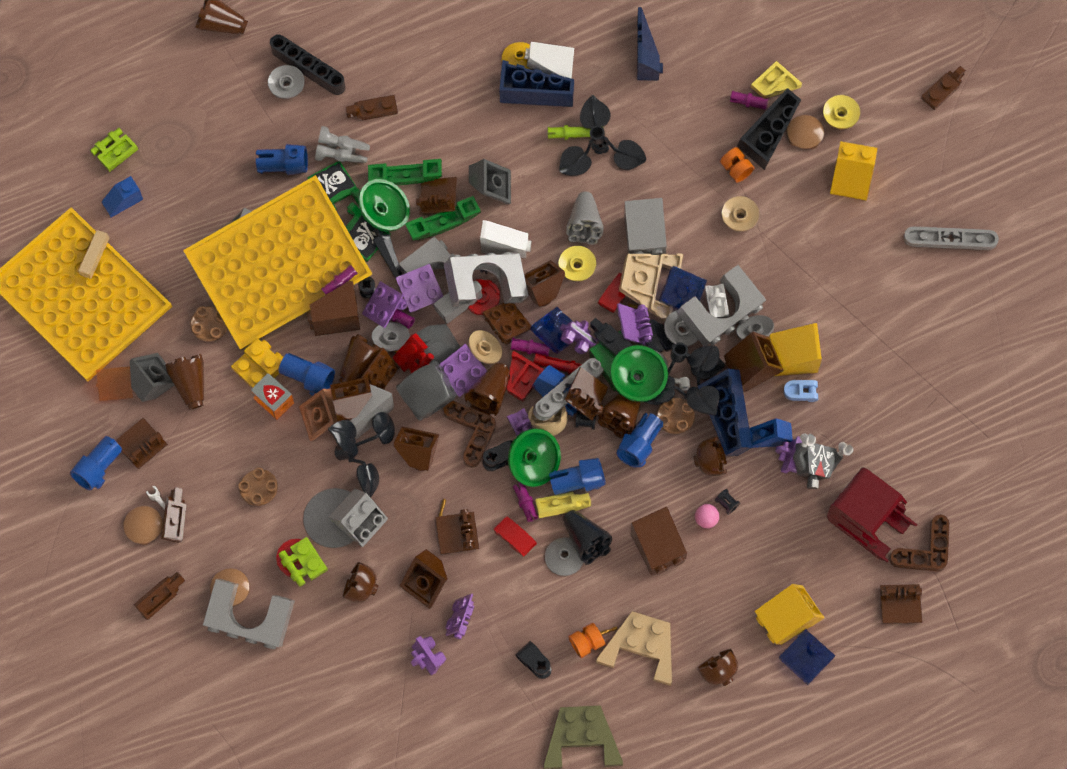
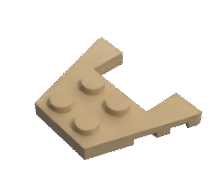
(641, 280)
(643, 637)

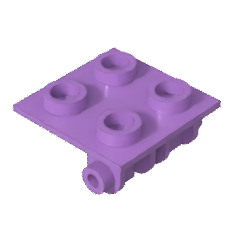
(419, 288)
(383, 304)
(635, 324)
(462, 369)
(462, 611)

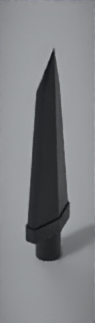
(386, 249)

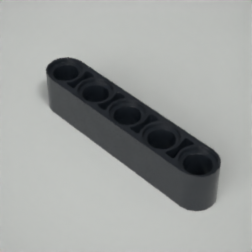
(303, 57)

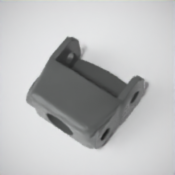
(427, 390)

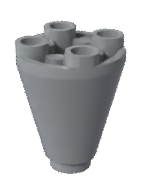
(585, 221)

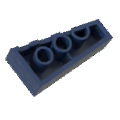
(534, 87)
(731, 417)

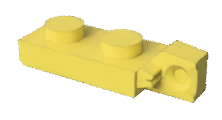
(562, 504)

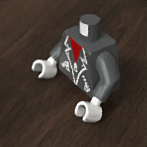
(817, 460)

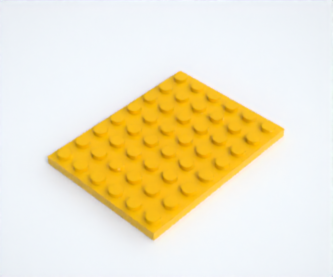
(275, 261)
(78, 315)

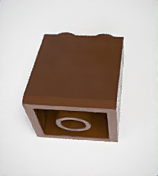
(335, 312)
(755, 360)
(658, 541)

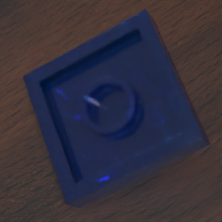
(681, 287)
(549, 329)
(807, 657)

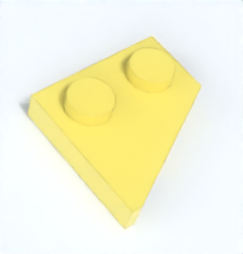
(775, 81)

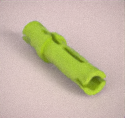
(567, 132)

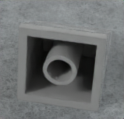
(645, 226)
(379, 402)

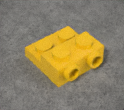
(257, 363)

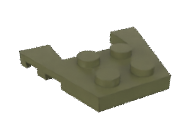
(581, 728)

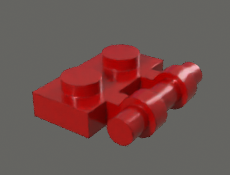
(410, 352)

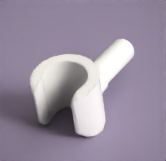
(684, 383)
(156, 497)

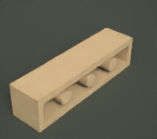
(93, 254)

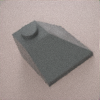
(491, 180)
(439, 341)
(149, 376)

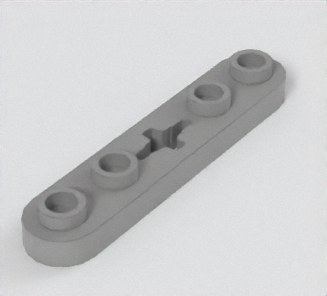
(970, 238)
(554, 400)

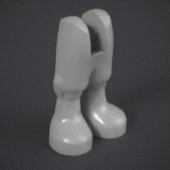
(345, 152)

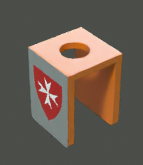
(272, 396)

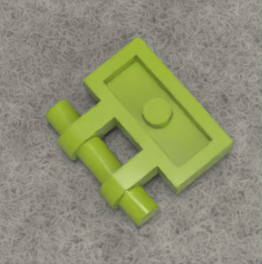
(117, 152)
(307, 557)

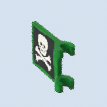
(337, 183)
(362, 232)

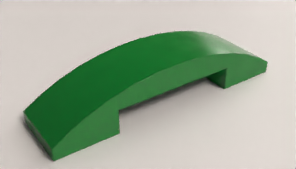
(407, 174)
(444, 221)

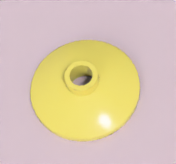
(844, 105)
(581, 256)

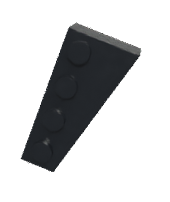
(768, 130)

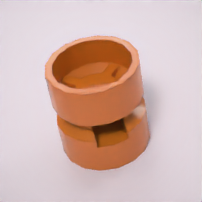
(737, 164)
(586, 640)

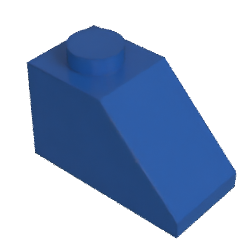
(122, 196)
(771, 433)

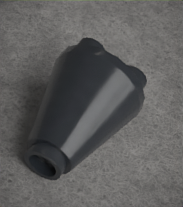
(587, 537)

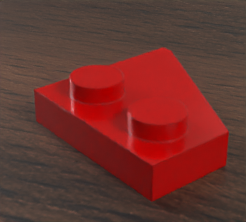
(522, 376)

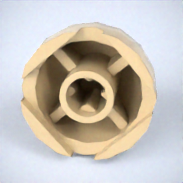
(553, 425)

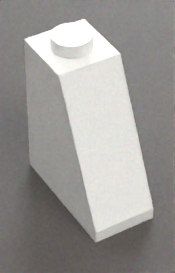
(550, 58)
(503, 239)

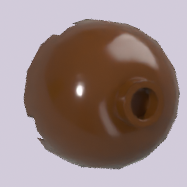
(710, 457)
(361, 583)
(720, 668)

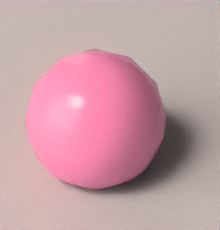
(707, 516)

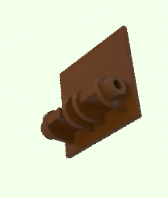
(437, 196)
(506, 321)
(381, 370)
(586, 394)
(141, 443)
(457, 532)
(901, 603)

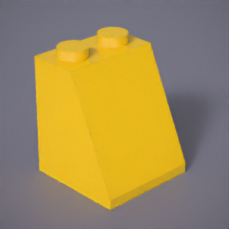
(853, 170)
(798, 349)
(788, 614)

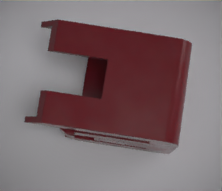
(864, 508)

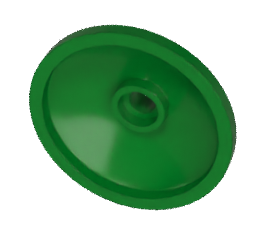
(388, 200)
(641, 362)
(543, 457)

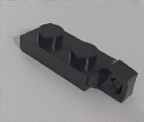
(609, 337)

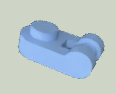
(794, 390)

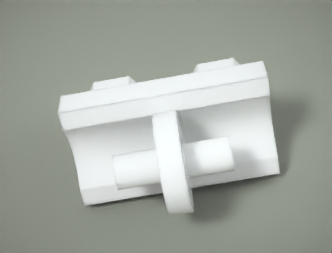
(717, 301)

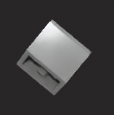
(358, 517)

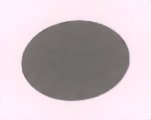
(317, 520)

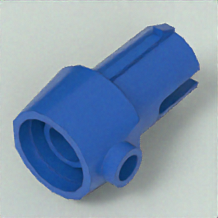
(291, 159)
(313, 375)
(549, 380)
(637, 446)
(90, 469)
(586, 475)

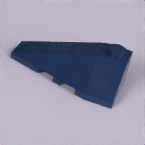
(647, 54)

